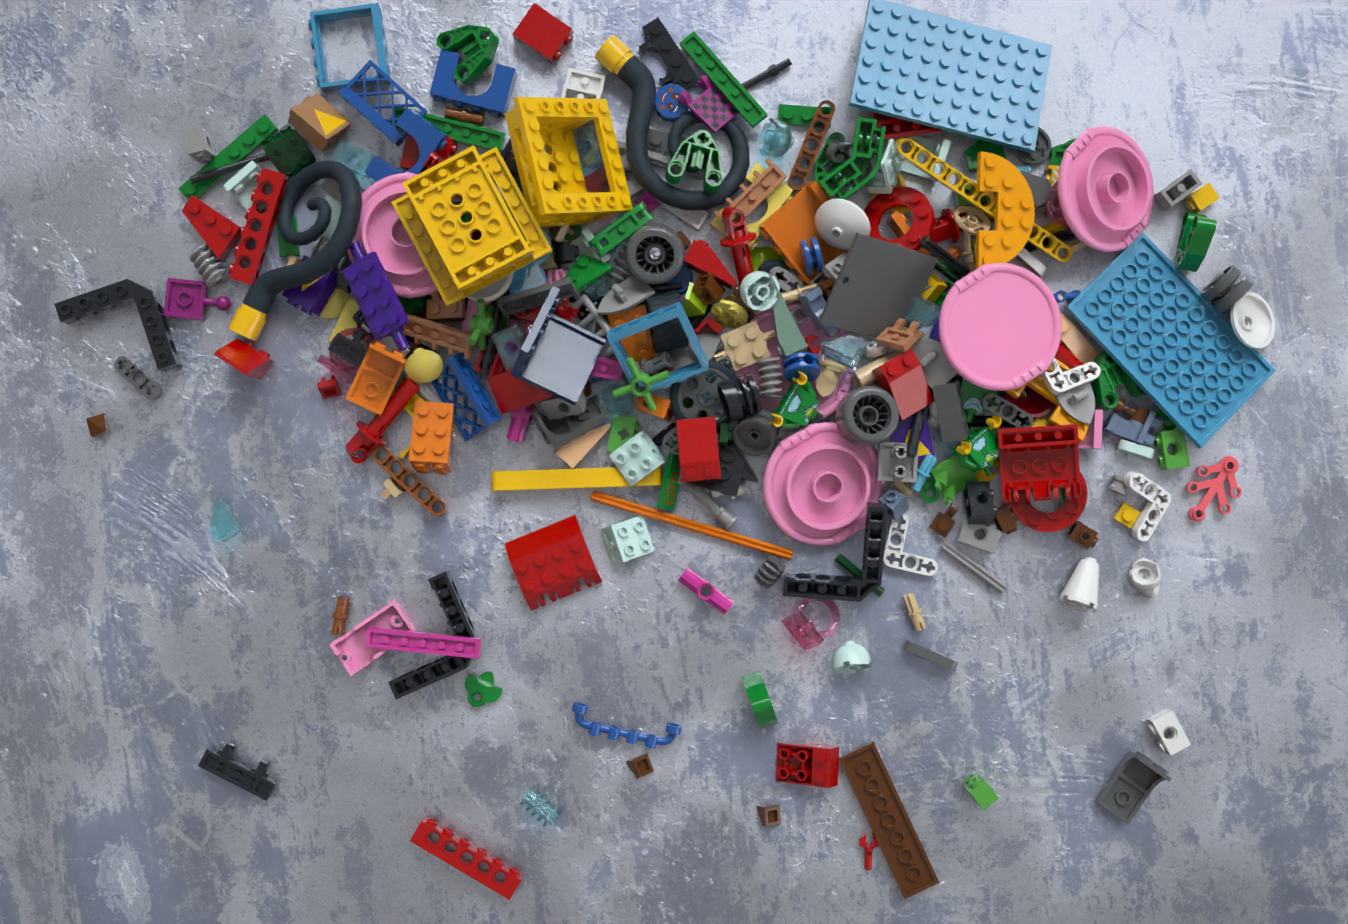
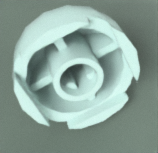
(759, 290)
(851, 658)

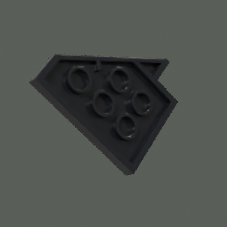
(733, 469)

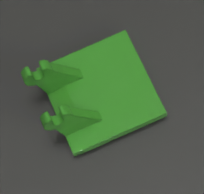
(951, 478)

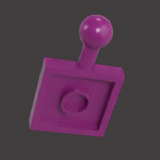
(188, 299)

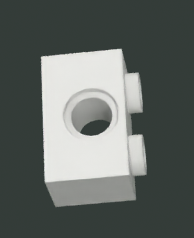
(1176, 740)

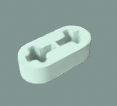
(1135, 449)

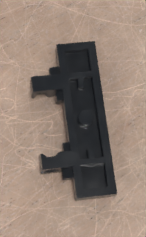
(660, 41)
(353, 350)
(251, 780)

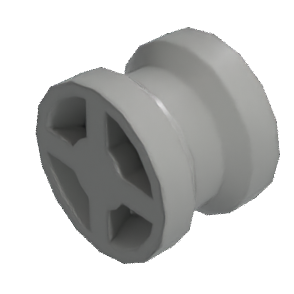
(1118, 485)

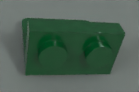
(288, 151)

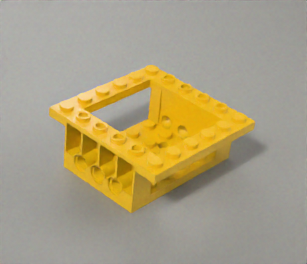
(550, 124)
(469, 261)

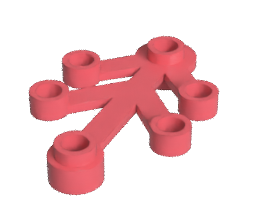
(1215, 487)

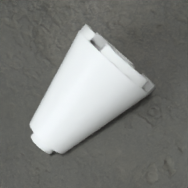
(1083, 586)

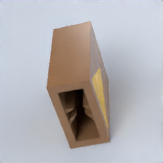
(319, 121)

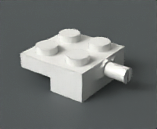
(583, 84)

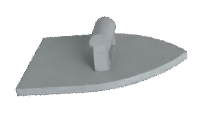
(624, 296)
(686, 355)
(933, 361)
(1078, 402)

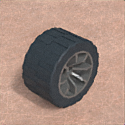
(669, 334)

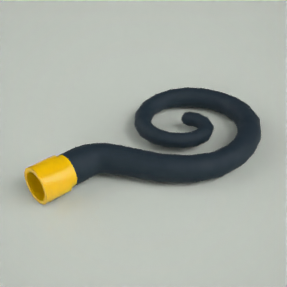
(619, 60)
(251, 315)

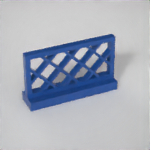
(368, 111)
(473, 391)

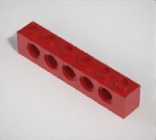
(267, 219)
(471, 868)

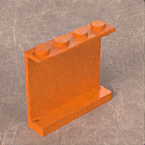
(795, 223)

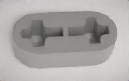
(788, 277)

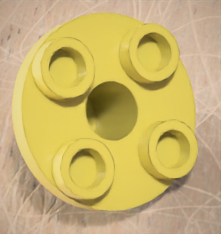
(729, 313)

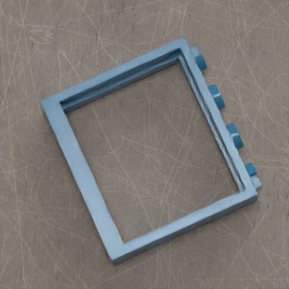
(346, 13)
(650, 320)

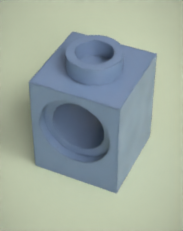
(896, 503)

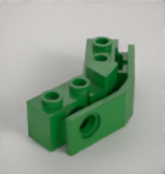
(858, 163)

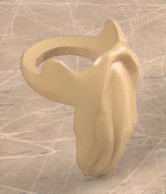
(829, 376)

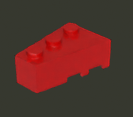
(213, 227)

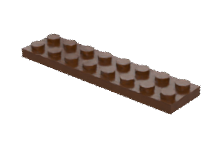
(888, 820)

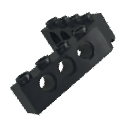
(149, 309)
(847, 587)
(447, 665)

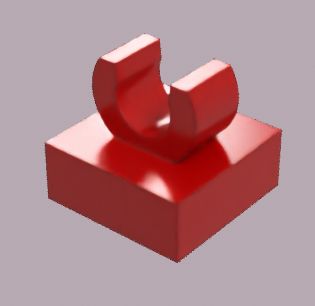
(329, 388)

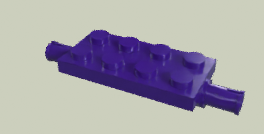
(376, 296)

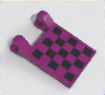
(710, 106)

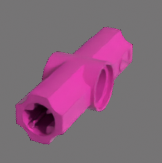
(519, 422)
(716, 597)

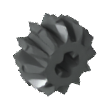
(769, 572)

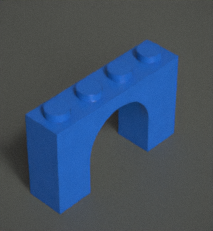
(493, 101)
(429, 140)

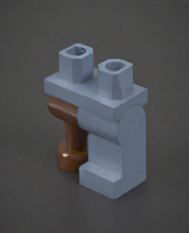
(815, 303)
(1136, 427)

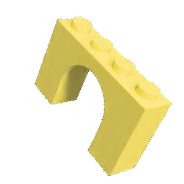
(774, 201)

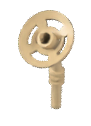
(970, 225)

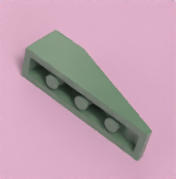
(788, 334)

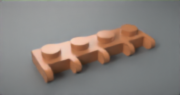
(756, 191)
(438, 335)

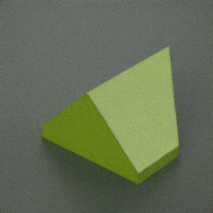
(692, 304)

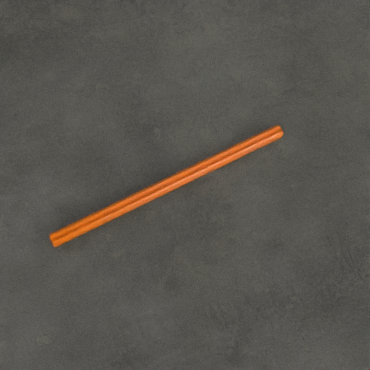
(691, 525)

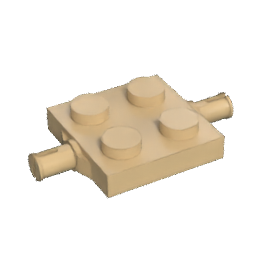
(745, 345)

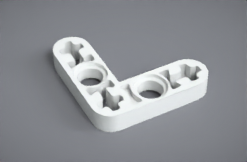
(1064, 378)
(1154, 503)
(897, 550)

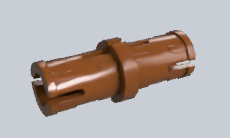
(464, 116)
(340, 615)

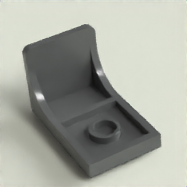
(563, 430)
(1131, 785)

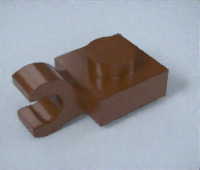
(943, 522)

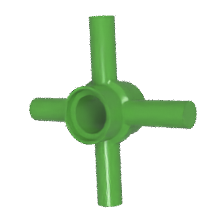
(481, 324)
(641, 390)

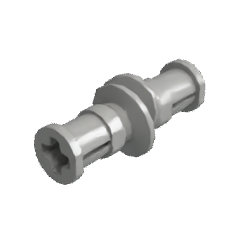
(654, 365)

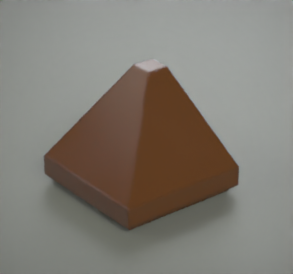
(98, 425)
(640, 765)
(769, 814)

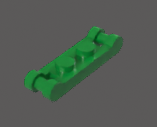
(621, 229)

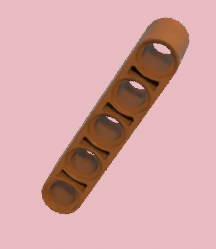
(811, 136)
(401, 477)

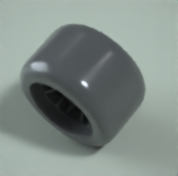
(655, 269)
(881, 414)

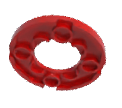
(906, 197)
(1050, 521)

